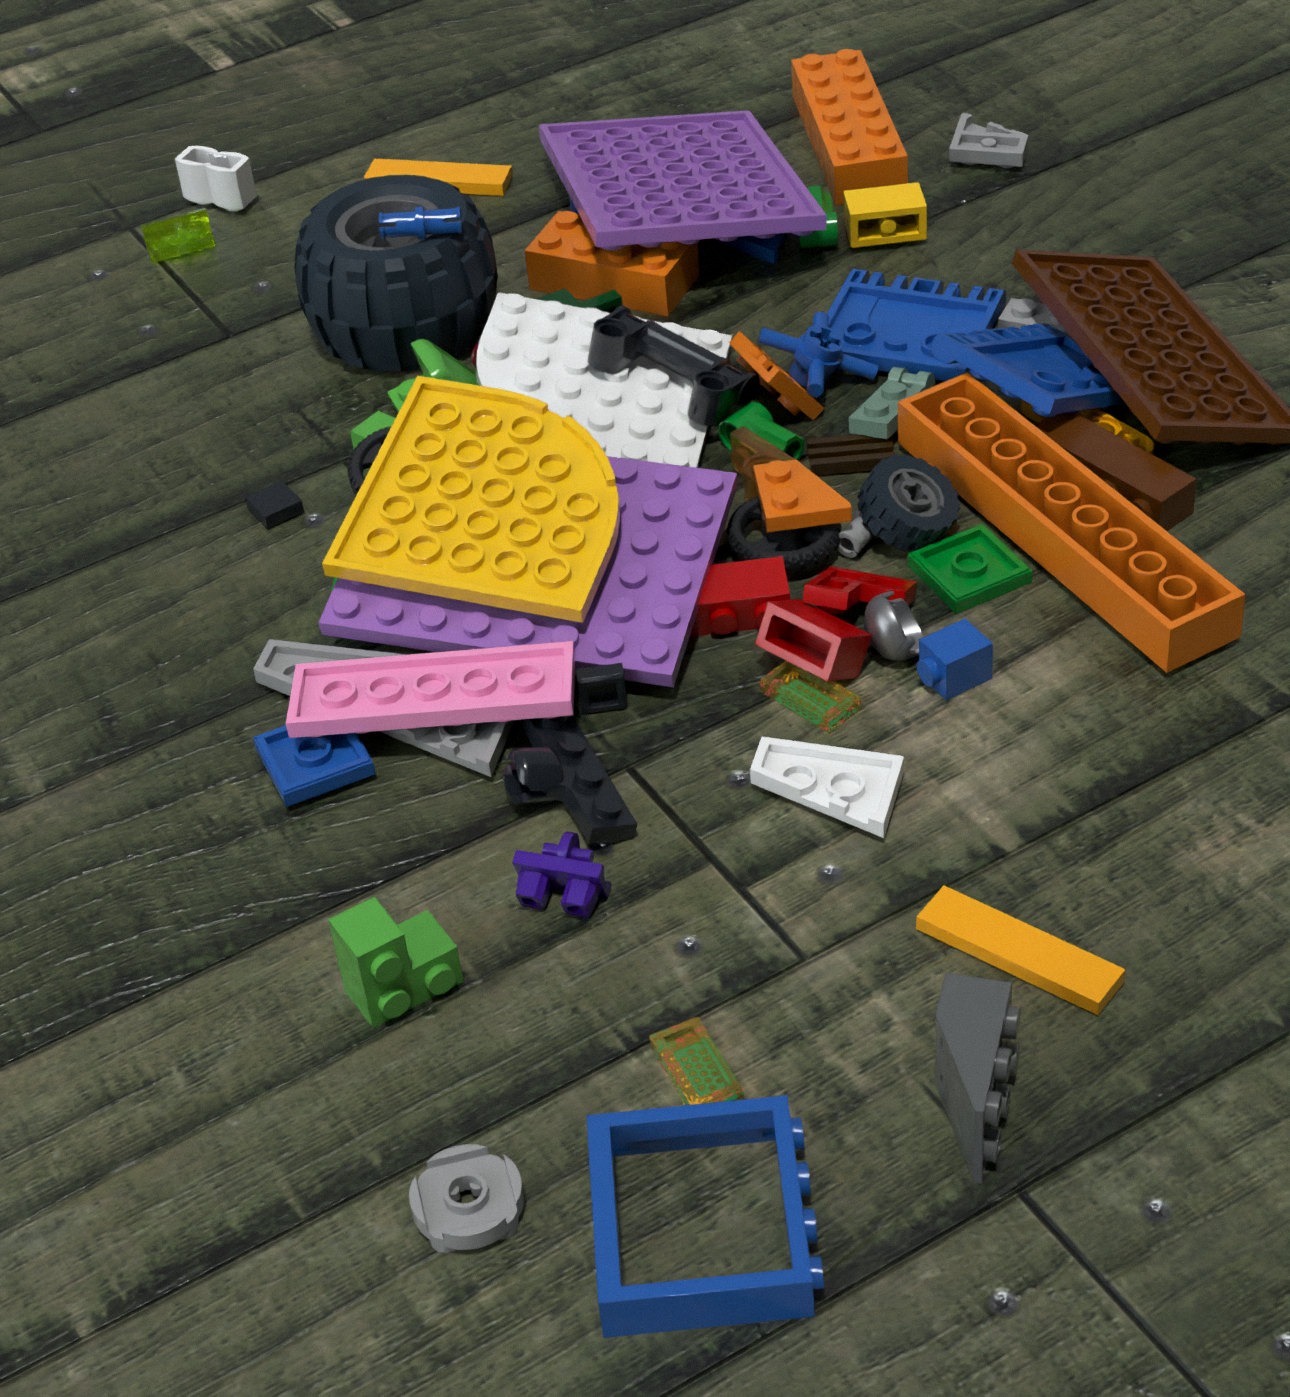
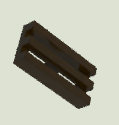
(847, 453)

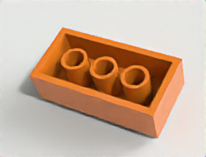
(645, 277)

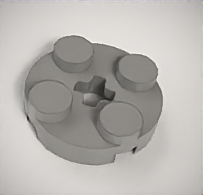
(470, 1224)

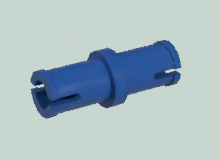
(420, 222)

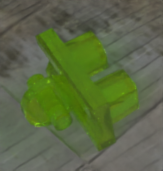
(177, 235)

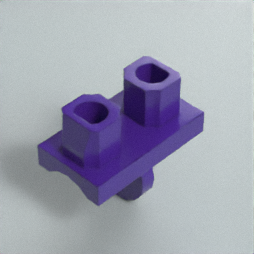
(564, 869)

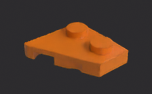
(796, 497)

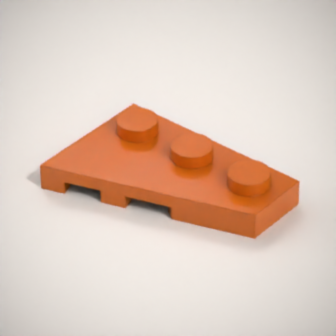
(774, 377)

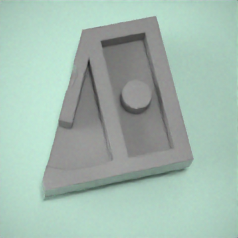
(988, 145)

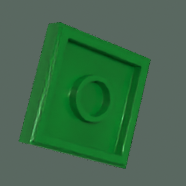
(969, 568)

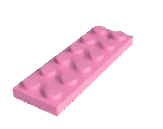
(432, 689)

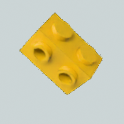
(885, 215)

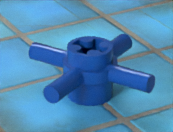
(817, 354)

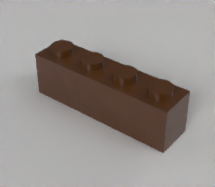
(1140, 477)

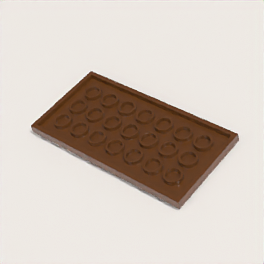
(1156, 348)

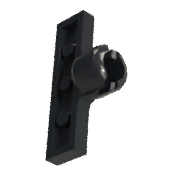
(567, 770)

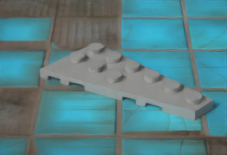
(469, 745)

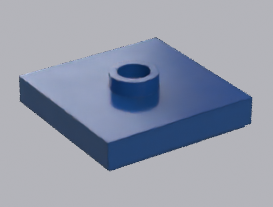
(312, 764)

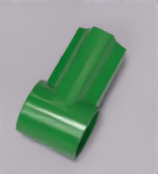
(826, 237)
(759, 421)

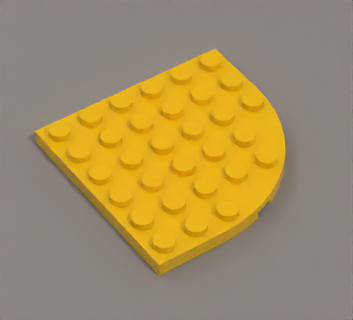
(483, 504)

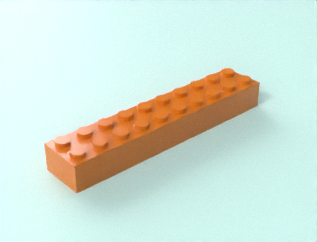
(1072, 522)

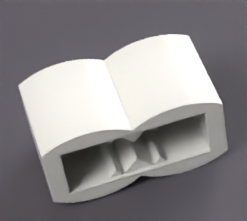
(215, 177)

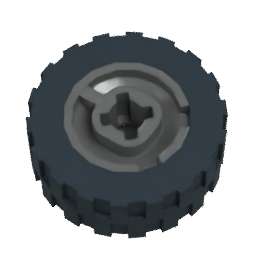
(908, 502)

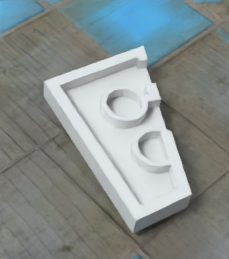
(831, 779)

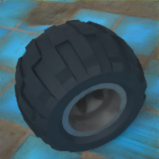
(382, 294)

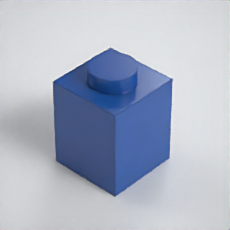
(955, 659)

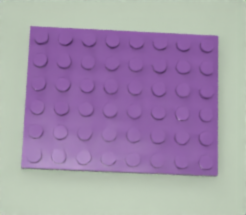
(679, 179)
(641, 607)

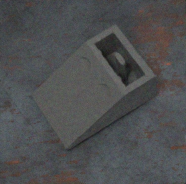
(975, 1062)

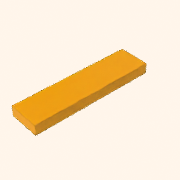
(469, 178)
(1021, 950)

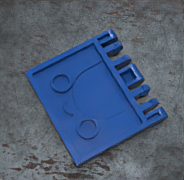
(899, 324)
(1031, 365)

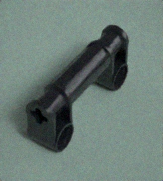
(717, 386)

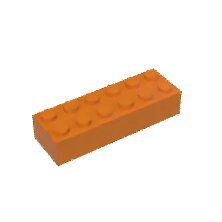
(847, 123)

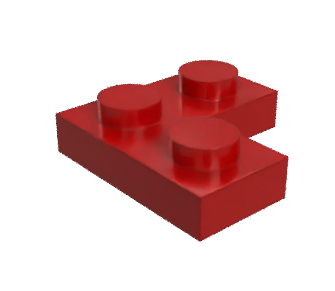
(841, 588)

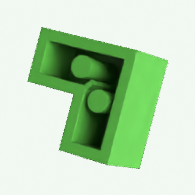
(389, 964)

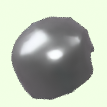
(892, 627)

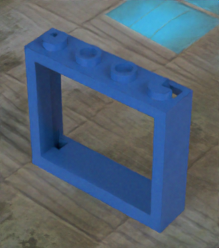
(710, 1299)

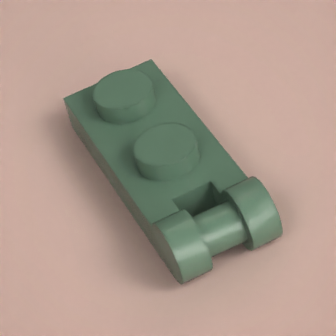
(879, 413)

